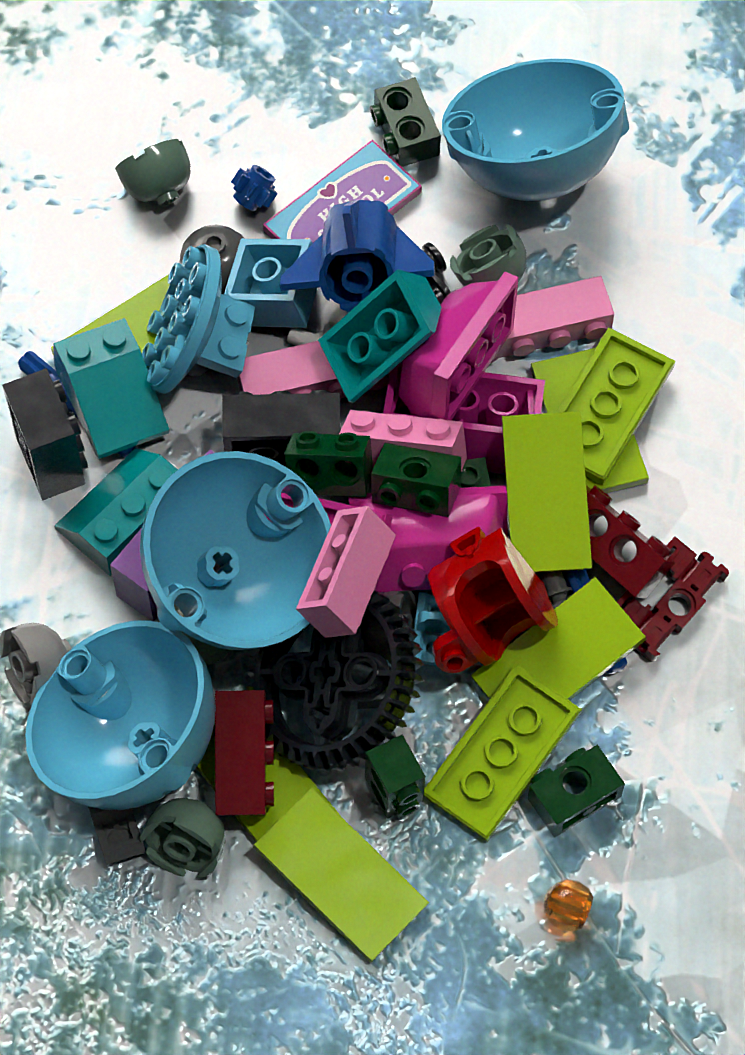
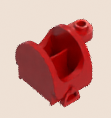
(486, 600)

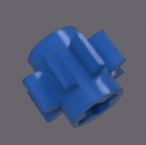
(254, 187)

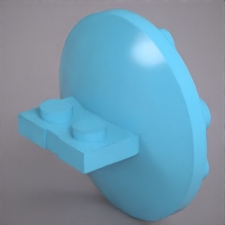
(196, 323)

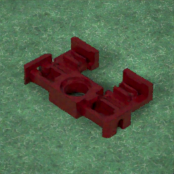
(661, 621)

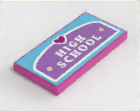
(363, 176)

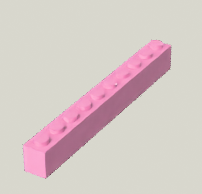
(541, 320)

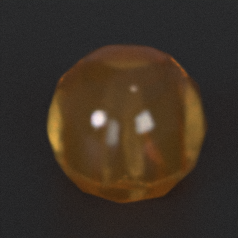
(568, 905)

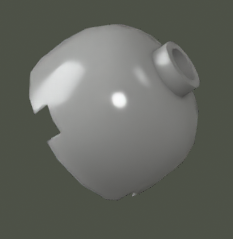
(33, 656)

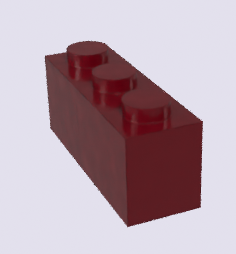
(243, 752)

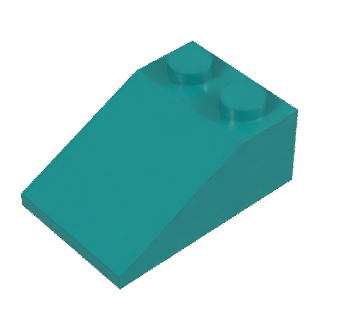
(110, 388)

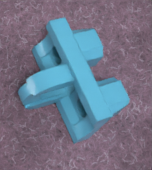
(430, 618)

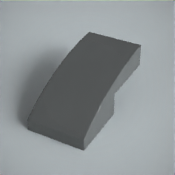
(117, 833)

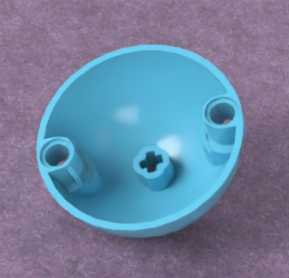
(536, 127)
(216, 515)
(138, 735)

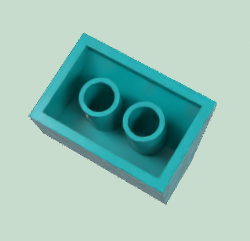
(381, 332)
(115, 507)

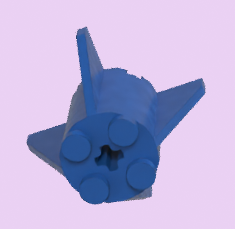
(356, 254)

